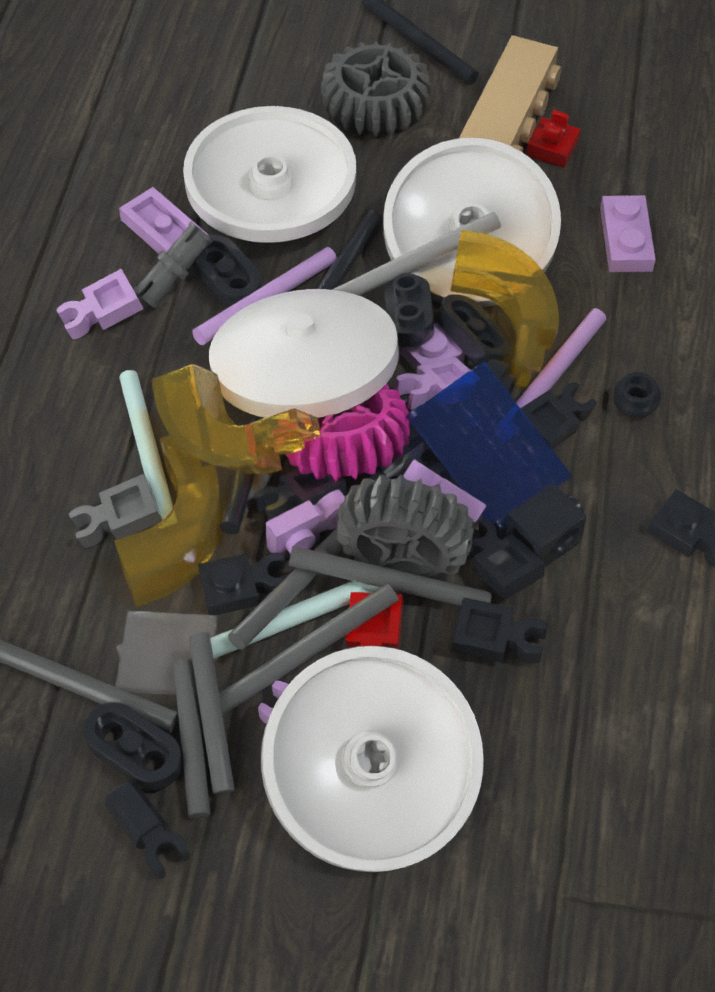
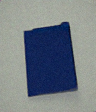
(487, 443)

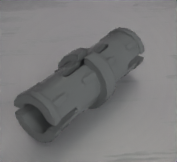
(173, 265)

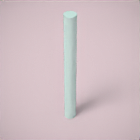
(145, 440)
(297, 614)

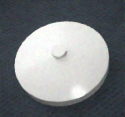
(270, 174)
(463, 183)
(304, 353)
(372, 759)

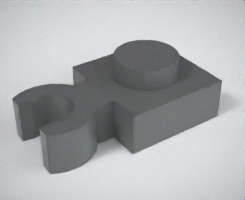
(123, 511)

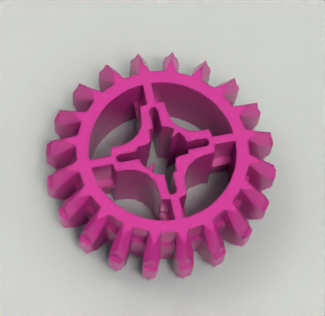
(357, 438)

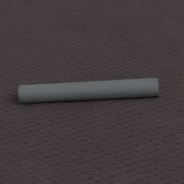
(211, 714)
(191, 740)

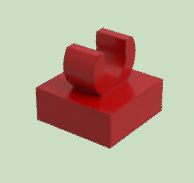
(554, 140)

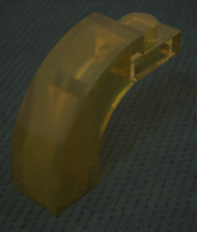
(517, 284)
(197, 420)
(169, 552)

